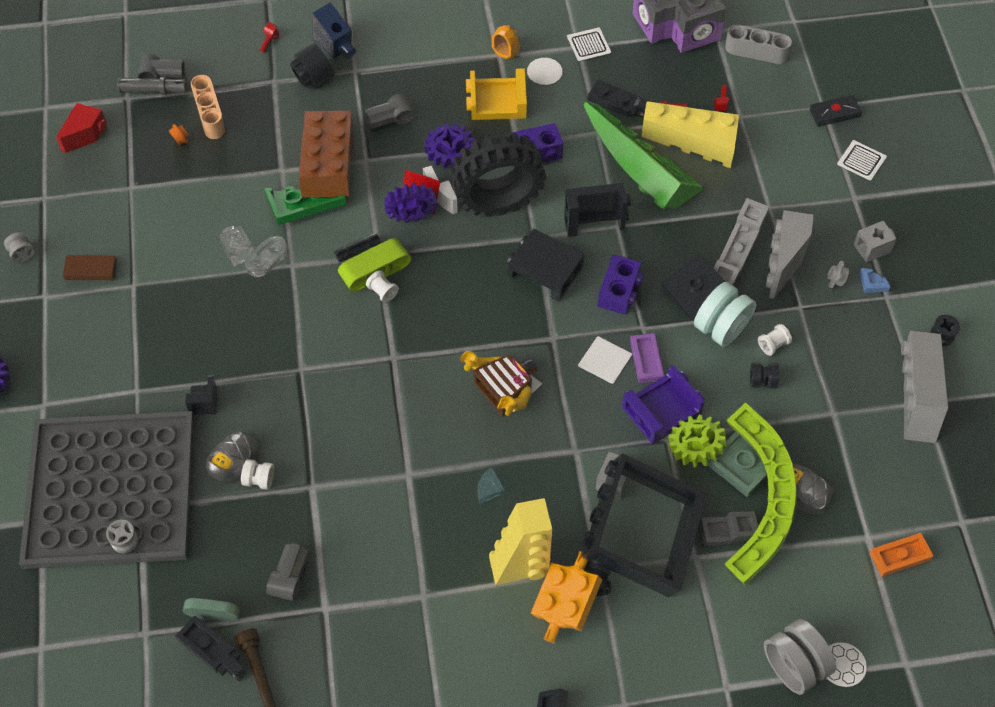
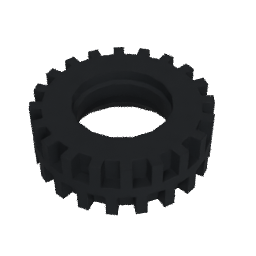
(502, 192)

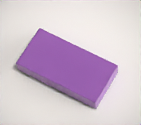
(646, 357)

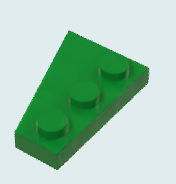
(290, 206)

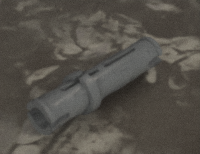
(145, 85)

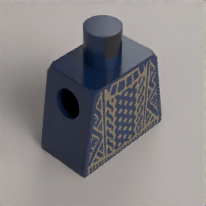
(332, 32)

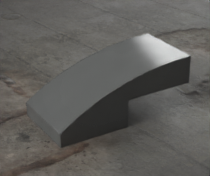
(727, 530)

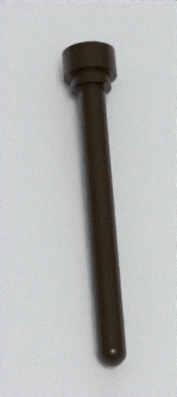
(248, 642)

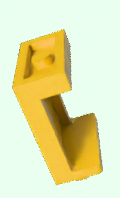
(497, 97)

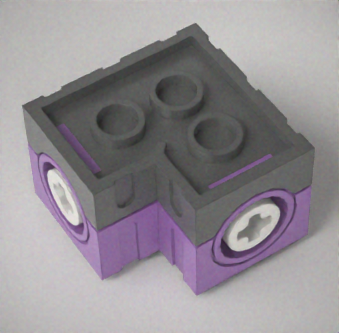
(685, 21)

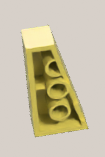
(692, 130)
(524, 544)

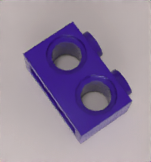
(546, 140)
(616, 283)

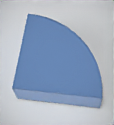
(873, 282)

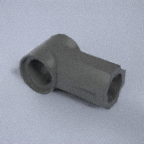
(153, 68)
(396, 110)
(286, 579)

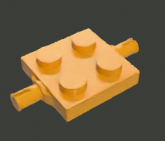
(566, 597)

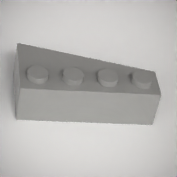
(923, 386)

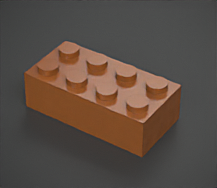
(326, 154)

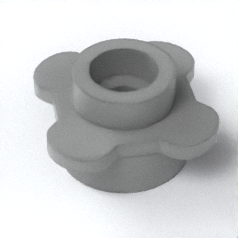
(838, 274)

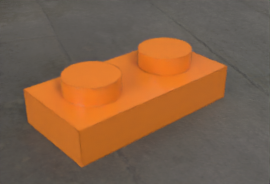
(901, 554)

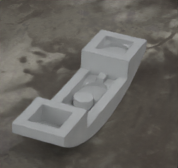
(741, 240)

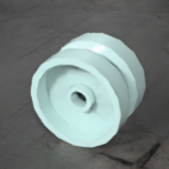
(724, 314)

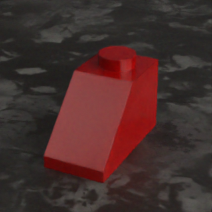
(81, 128)

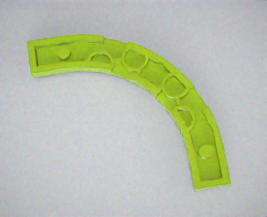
(781, 495)

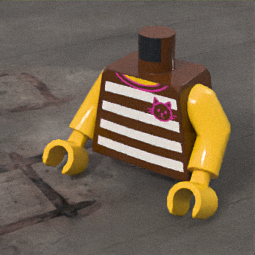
(502, 380)

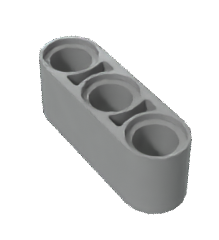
(758, 44)

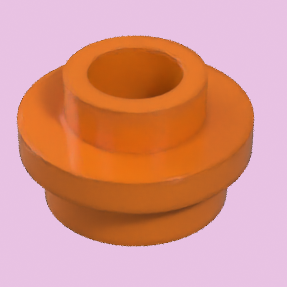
(179, 134)

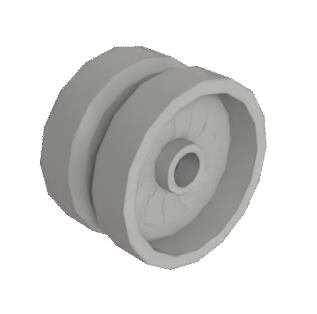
(799, 656)

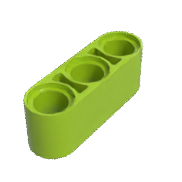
(385, 257)

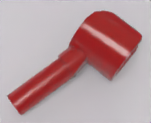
(271, 32)
(721, 102)

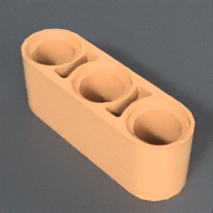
(208, 106)

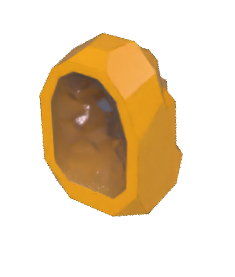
(505, 42)

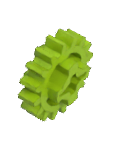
(697, 440)

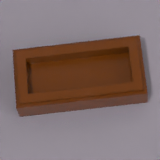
(89, 267)

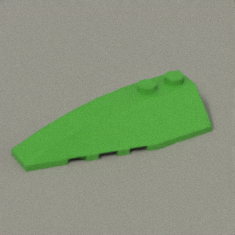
(652, 172)

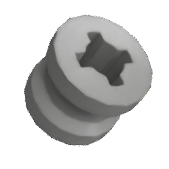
(19, 247)
(119, 530)

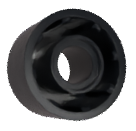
(311, 66)

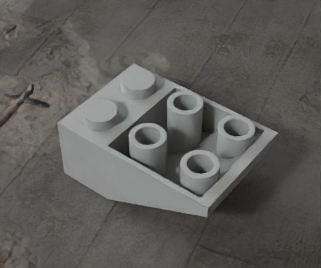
(789, 248)

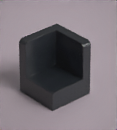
(202, 398)

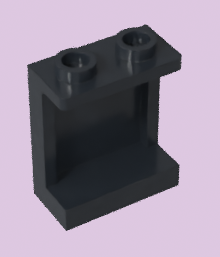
(596, 205)
(546, 262)

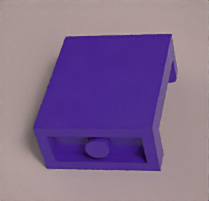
(663, 405)

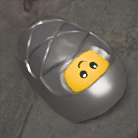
(229, 456)
(812, 491)

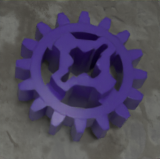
(447, 143)
(410, 202)

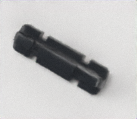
(357, 247)

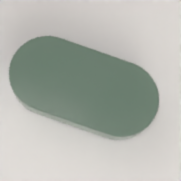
(211, 609)

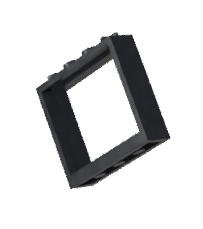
(685, 535)

